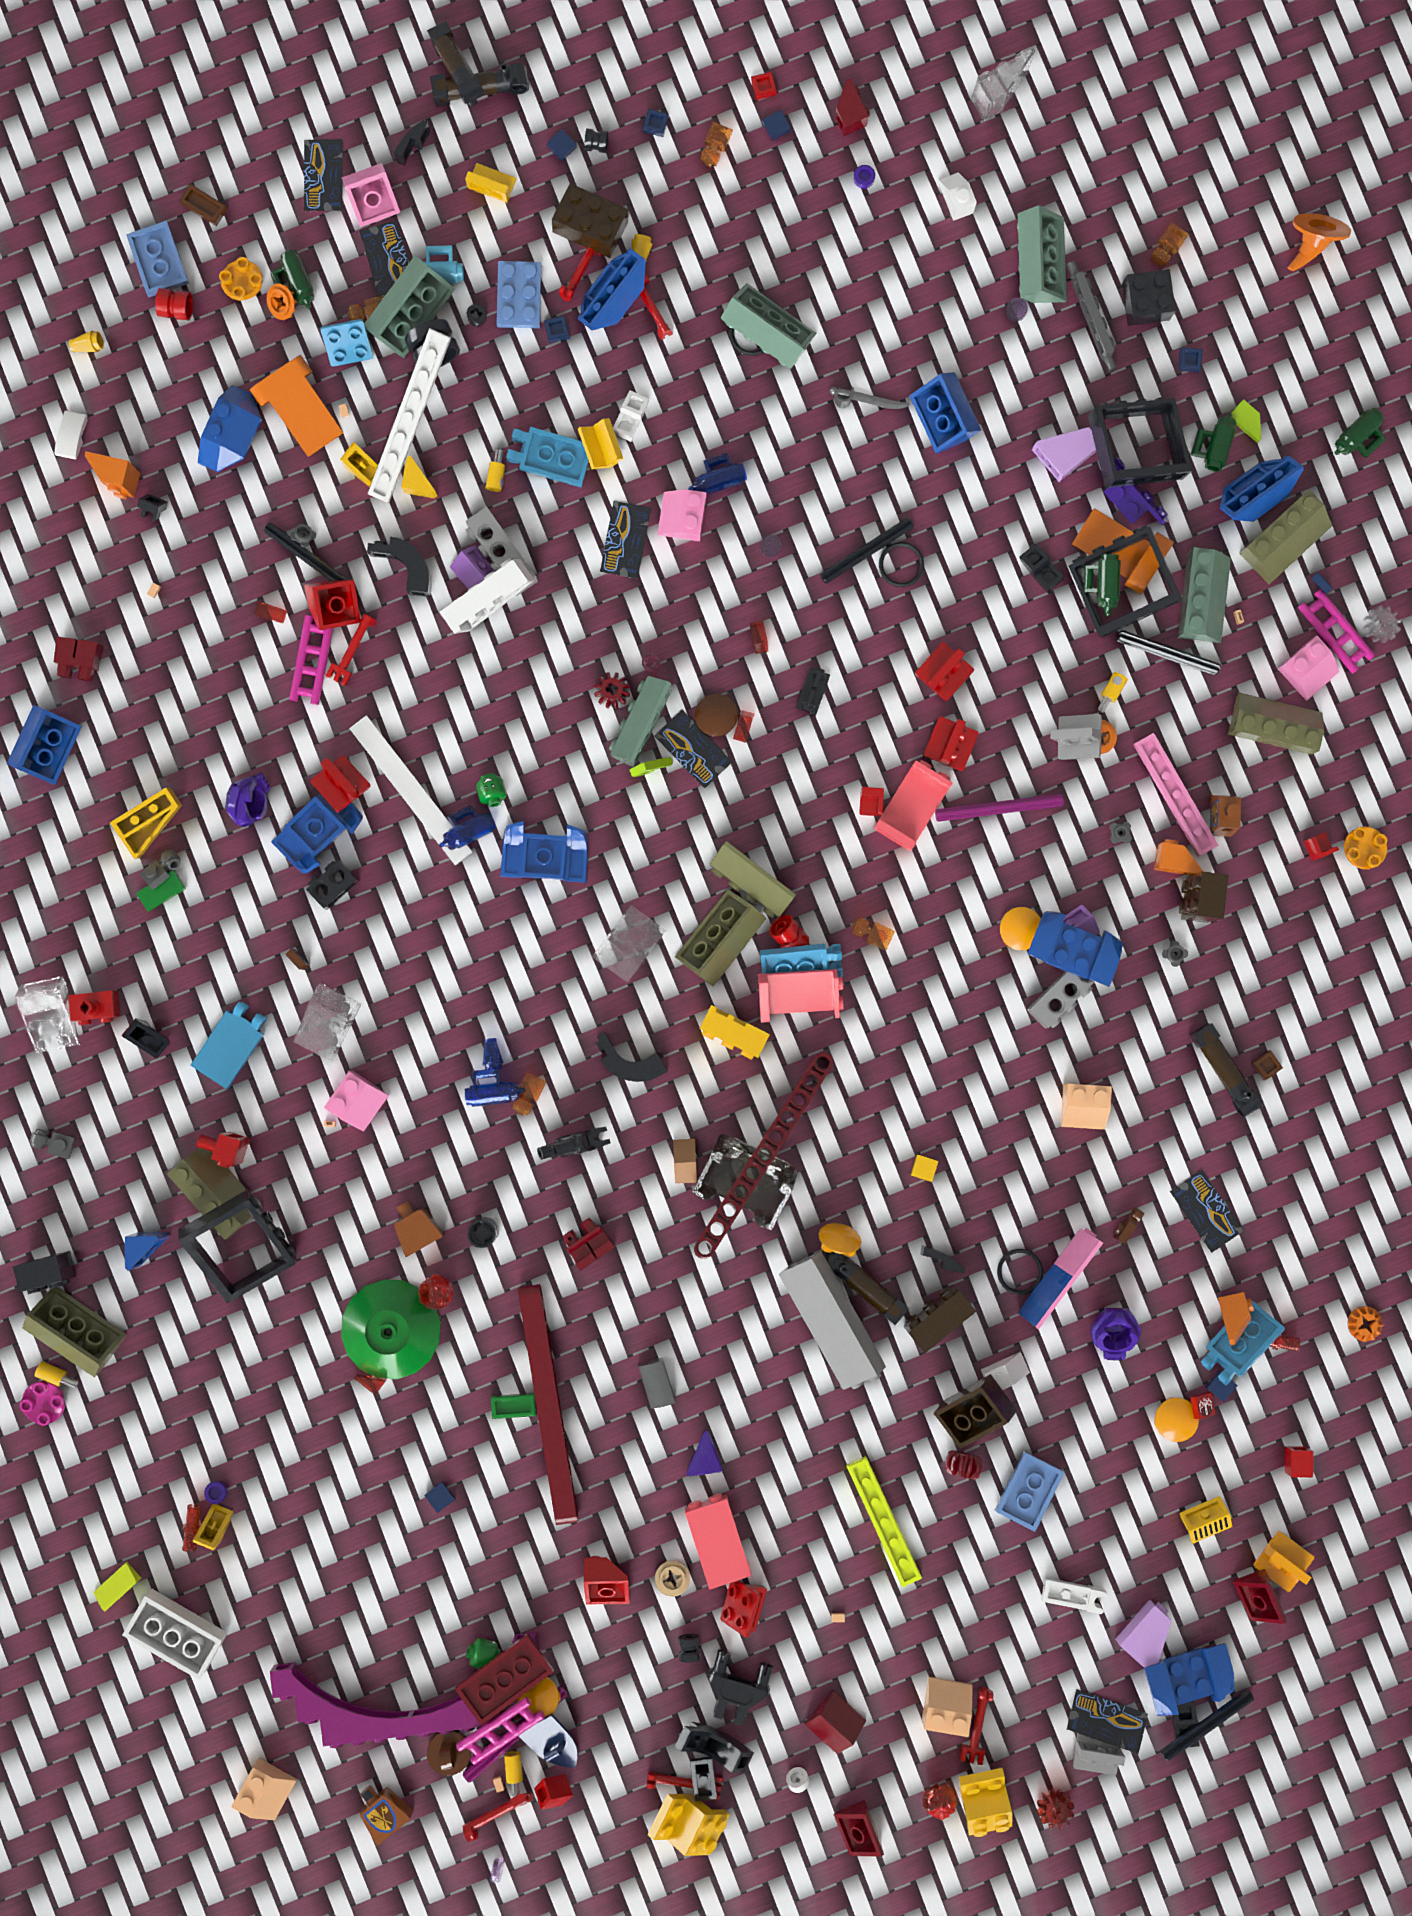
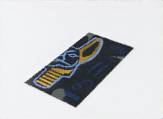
(322, 175)
(384, 254)
(625, 539)
(693, 749)
(1206, 1211)
(1107, 1721)

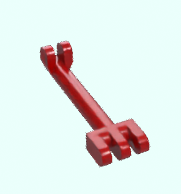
(567, 292)
(663, 328)
(341, 669)
(973, 1749)
(654, 1778)
(469, 1828)

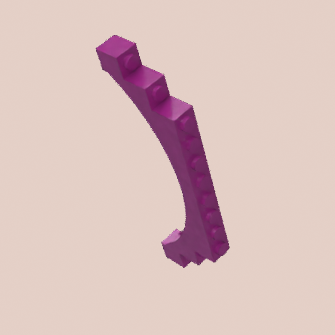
(354, 1724)

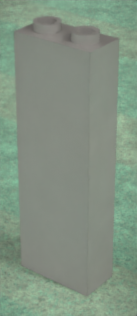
(832, 1321)

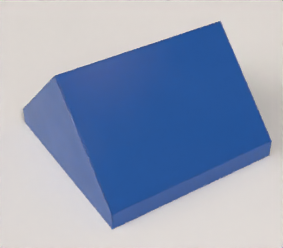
(141, 1246)

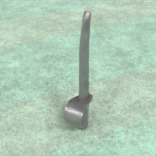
(848, 395)

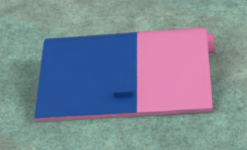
(1060, 1277)

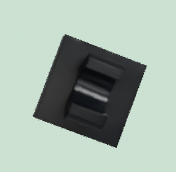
(152, 504)

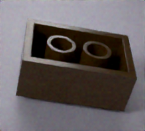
(590, 220)
(1204, 897)
(939, 1318)
(975, 1411)

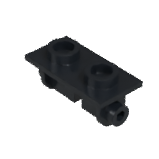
(813, 690)

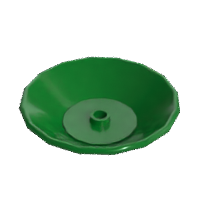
(413, 1327)

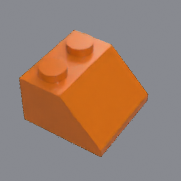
(115, 474)

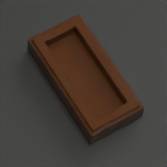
(203, 205)

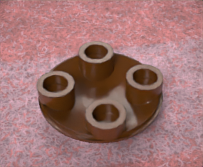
(716, 715)

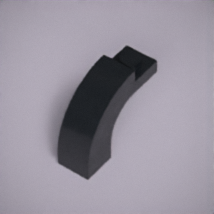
(419, 576)
(631, 1071)
(715, 1743)

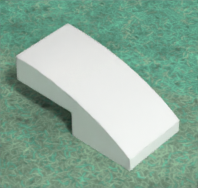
(630, 415)
(69, 435)

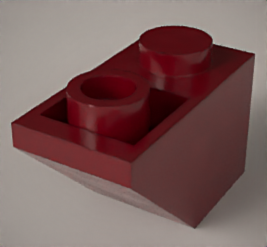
(850, 111)

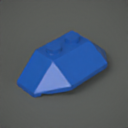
(613, 291)
(229, 430)
(1260, 489)

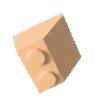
(1085, 1106)
(947, 1707)
(264, 1791)

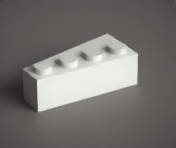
(487, 596)

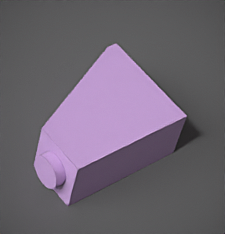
(1065, 452)
(1146, 1634)

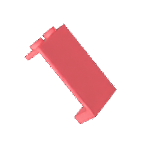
(913, 804)
(799, 992)
(717, 1541)

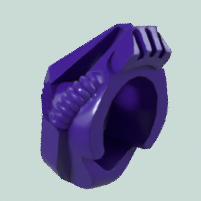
(239, 800)
(1115, 1332)

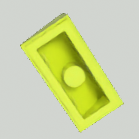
(116, 1586)

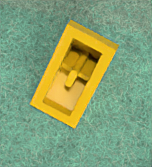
(359, 464)
(415, 482)
(213, 1527)

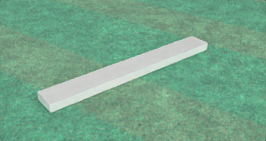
(409, 415)
(406, 785)

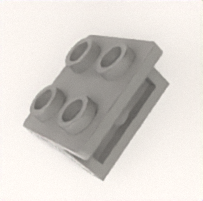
(1078, 736)
(1097, 1756)

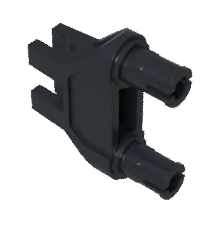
(573, 1144)
(736, 1689)

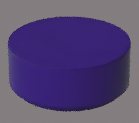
(864, 176)
(215, 1492)

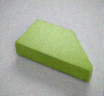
(1248, 420)
(650, 766)

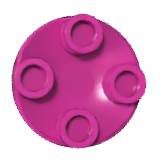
(43, 1402)

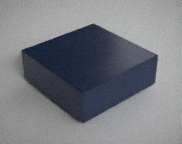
(655, 122)
(776, 125)
(561, 145)
(556, 329)
(1190, 359)
(1321, 582)
(1219, 1389)
(440, 1496)

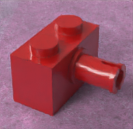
(94, 1006)
(227, 1150)

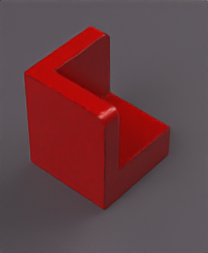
(871, 801)
(1319, 846)
(1299, 1461)
(553, 1791)

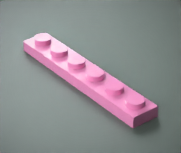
(1175, 794)

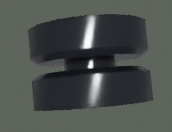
(416, 337)

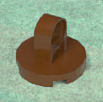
(444, 1755)

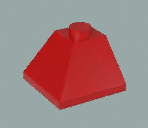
(333, 603)
(604, 1582)

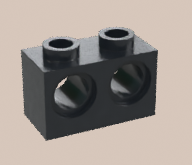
(335, 889)

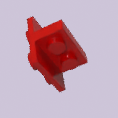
(945, 671)
(951, 743)
(339, 782)
(743, 1607)

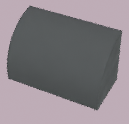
(657, 1383)

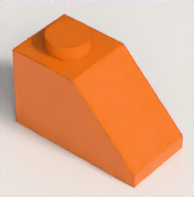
(1175, 859)
(1235, 1314)

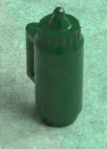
(296, 276)
(1359, 431)
(1219, 445)
(1108, 581)

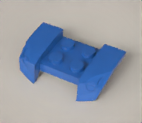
(314, 831)
(544, 855)
(1076, 949)
(1190, 1677)

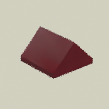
(1260, 1598)
(836, 1723)
(859, 1831)

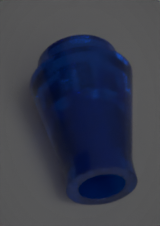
(491, 1055)

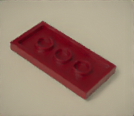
(504, 1679)

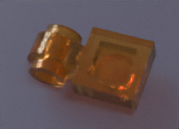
(716, 139)
(1171, 242)
(357, 312)
(878, 936)
(534, 1088)

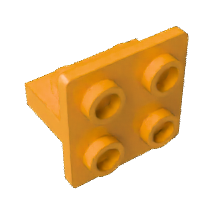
(1285, 1561)

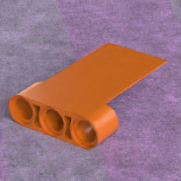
(298, 405)
(1137, 561)

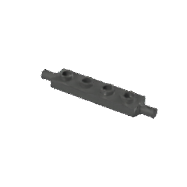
(1090, 309)

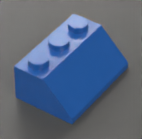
(945, 412)
(44, 745)

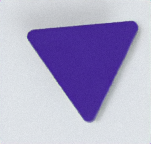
(705, 1458)

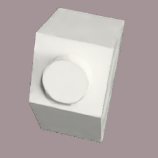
(958, 195)
(1007, 1371)

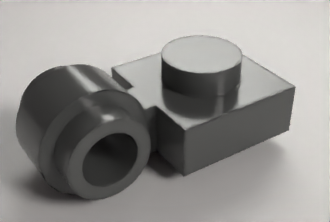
(157, 872)
(59, 1143)

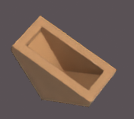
(684, 1161)

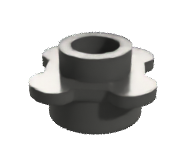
(303, 529)
(1116, 837)
(1181, 953)

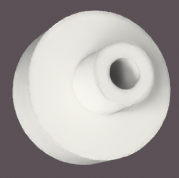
(797, 1779)

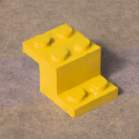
(985, 1802)
(689, 1824)

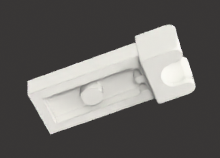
(1072, 1595)

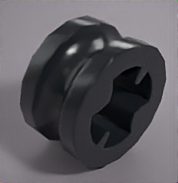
(479, 322)

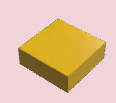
(924, 1168)

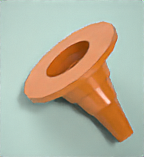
(1317, 234)

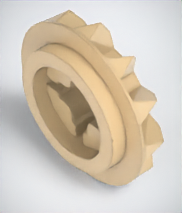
(667, 1587)

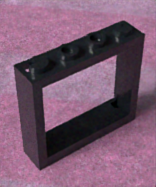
(1174, 433)
(1118, 545)
(228, 1291)

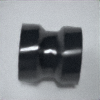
(596, 140)
(689, 1648)

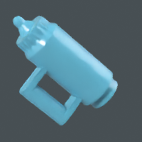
(449, 270)

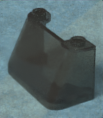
(725, 1166)

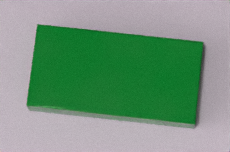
(168, 889)
(513, 1406)

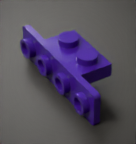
(1133, 500)

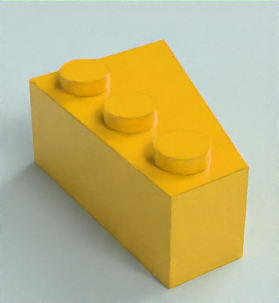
(146, 821)
(733, 1032)

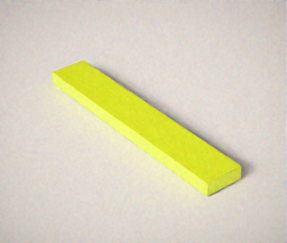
(884, 1521)

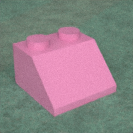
(370, 195)
(682, 514)
(1310, 668)
(356, 1101)

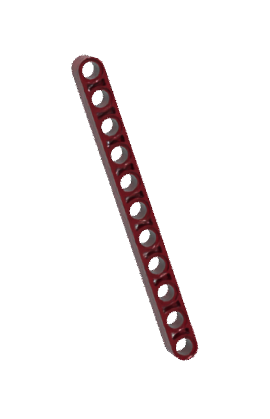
(771, 1147)
(548, 1404)

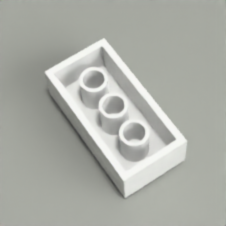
(175, 1634)

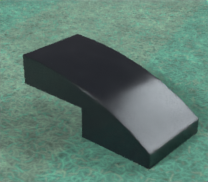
(414, 138)
(1041, 568)
(946, 1261)
(1185, 1720)

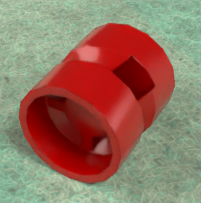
(177, 304)
(787, 933)

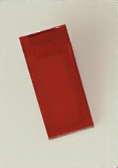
(270, 612)
(759, 637)
(743, 726)
(371, 1383)

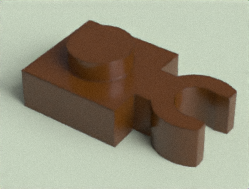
(1126, 1228)

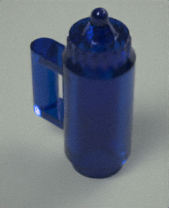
(720, 478)
(468, 831)
(491, 1093)

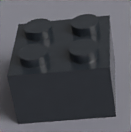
(1148, 297)
(46, 1271)

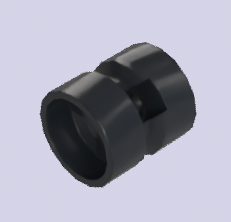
(483, 1232)

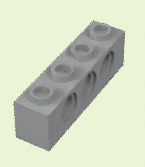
(483, 522)
(1040, 1008)

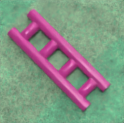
(1336, 617)
(318, 672)
(504, 1719)

